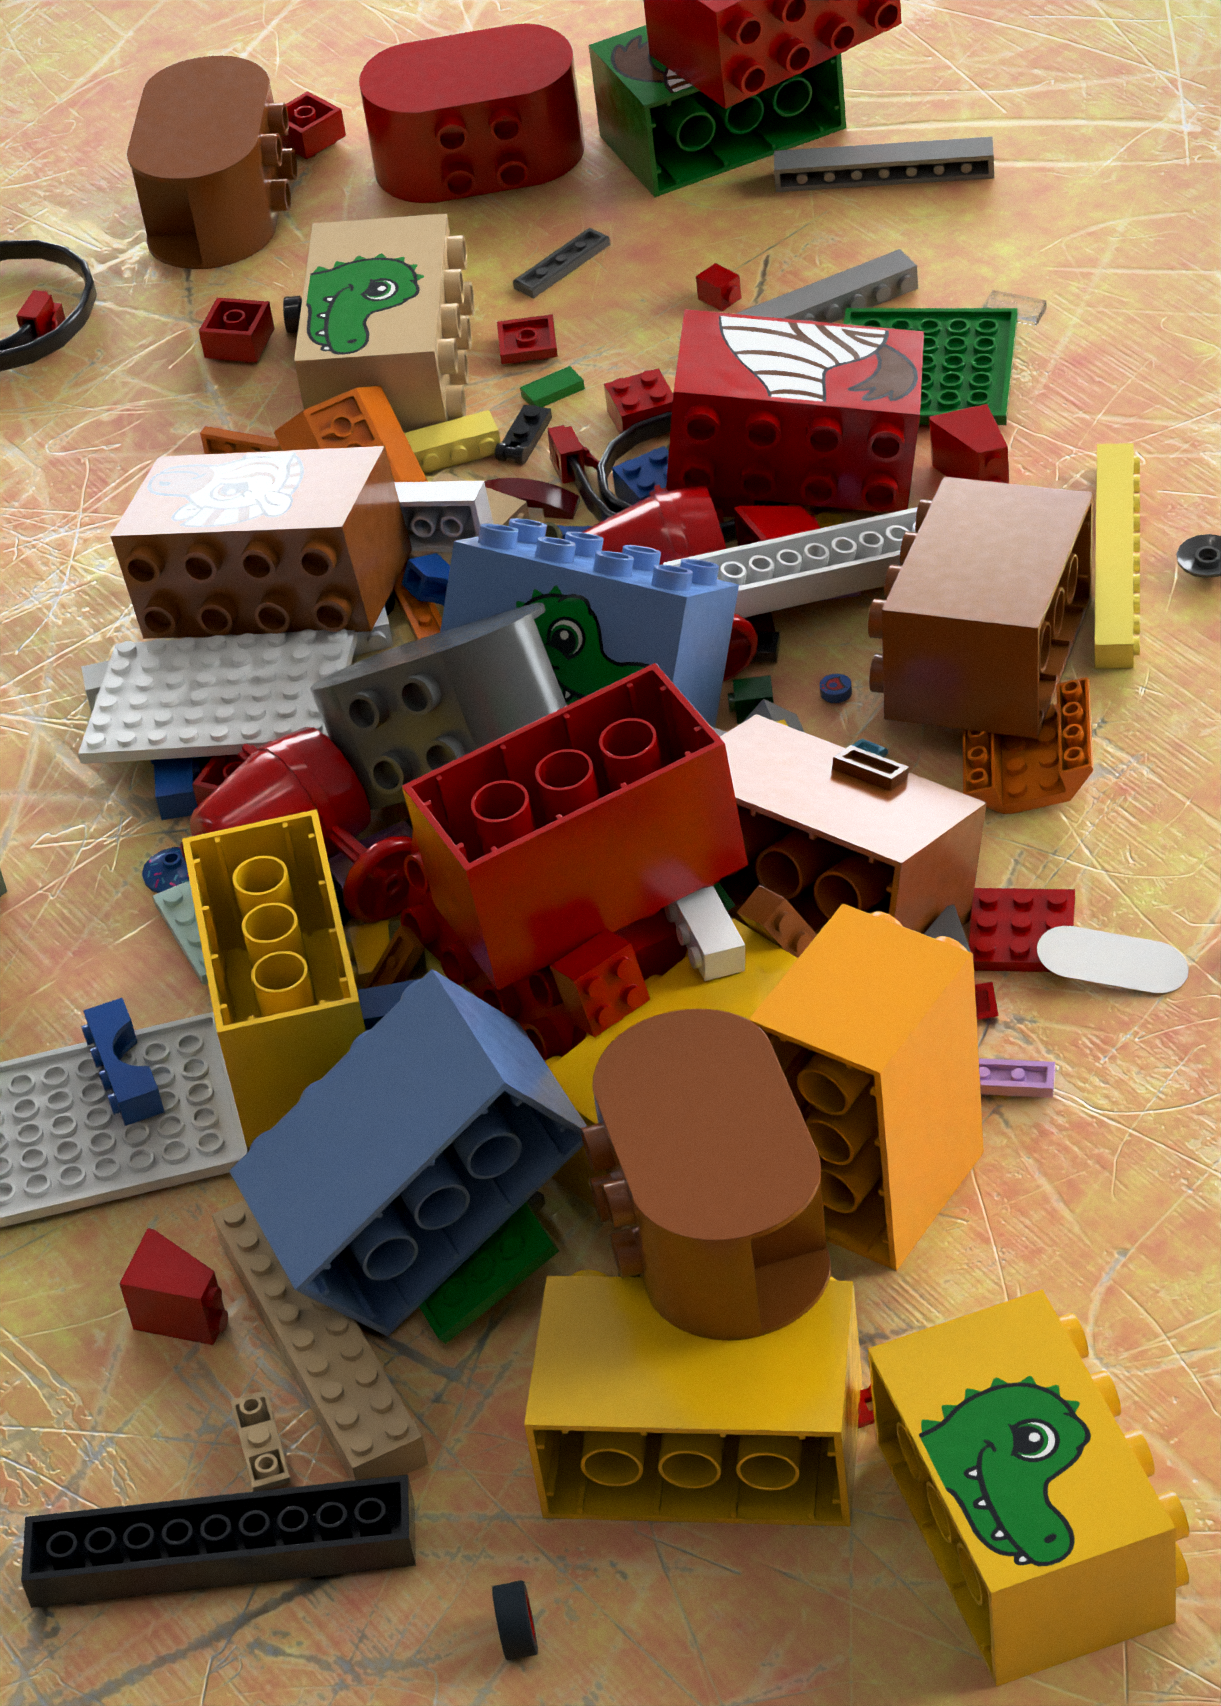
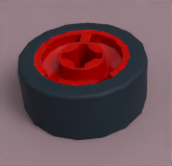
(514, 1620)

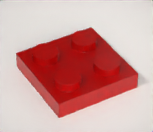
(527, 339)

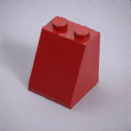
(969, 445)
(771, 522)
(172, 1292)

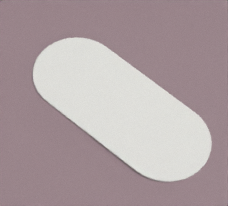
(1112, 959)

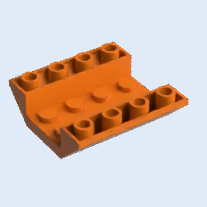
(353, 420)
(1033, 772)

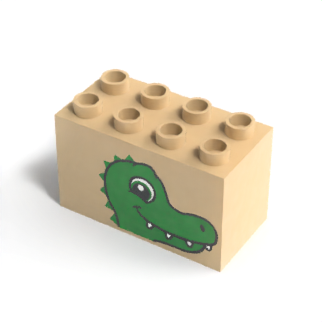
(389, 313)

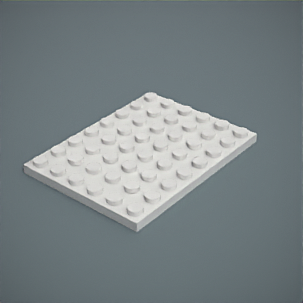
(210, 694)
(72, 1152)

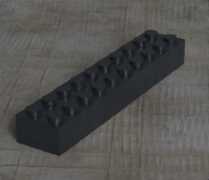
(219, 1541)

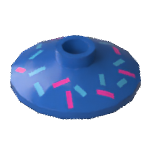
(165, 870)

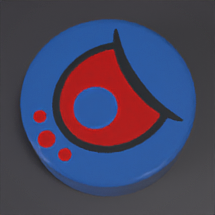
(835, 688)

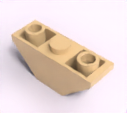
(260, 1441)

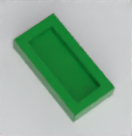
(552, 387)

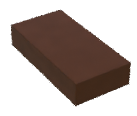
(870, 768)

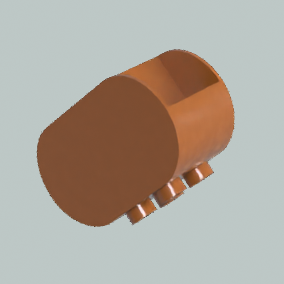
(210, 161)
(708, 1175)

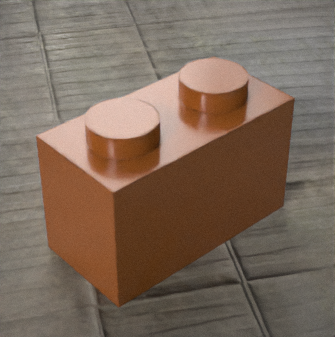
(777, 921)

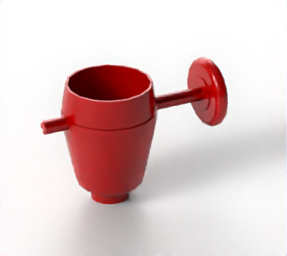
(679, 526)
(304, 775)

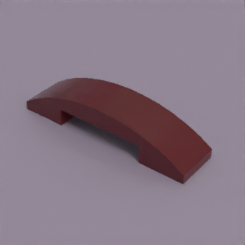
(553, 499)

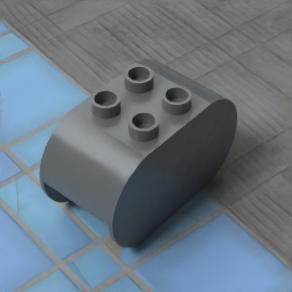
(437, 699)

